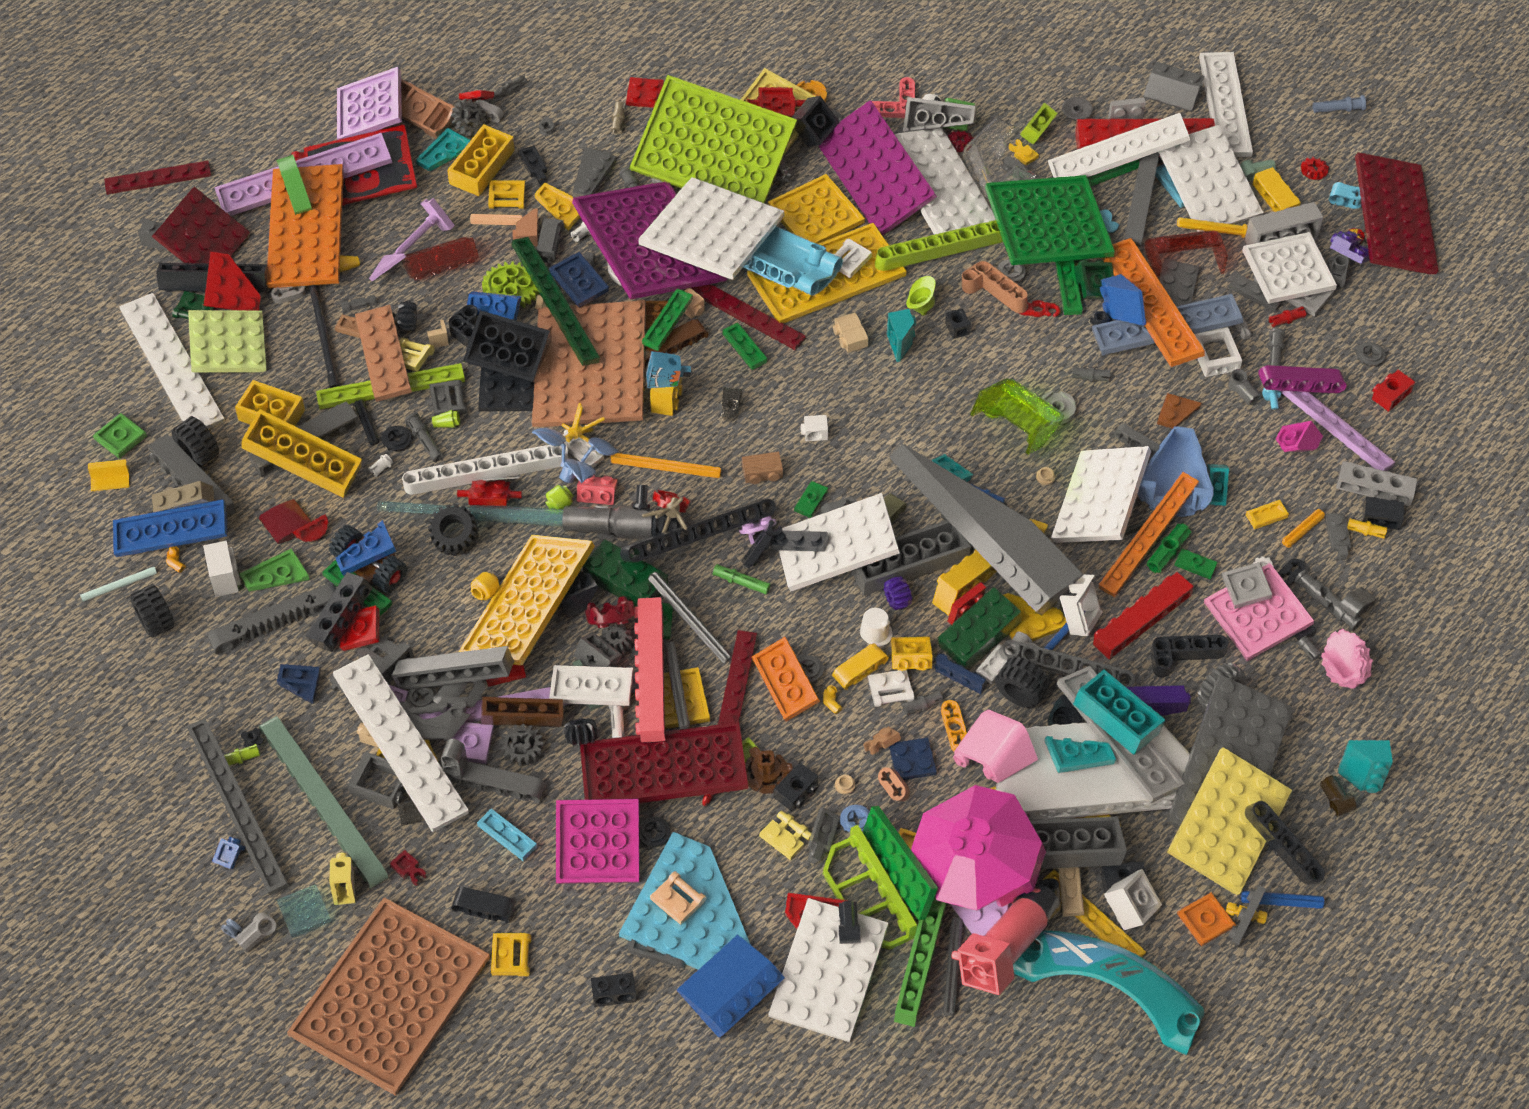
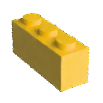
(1274, 190)

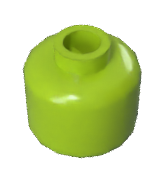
(559, 497)

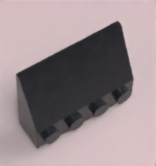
(507, 346)

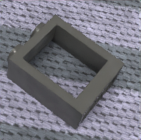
(360, 775)

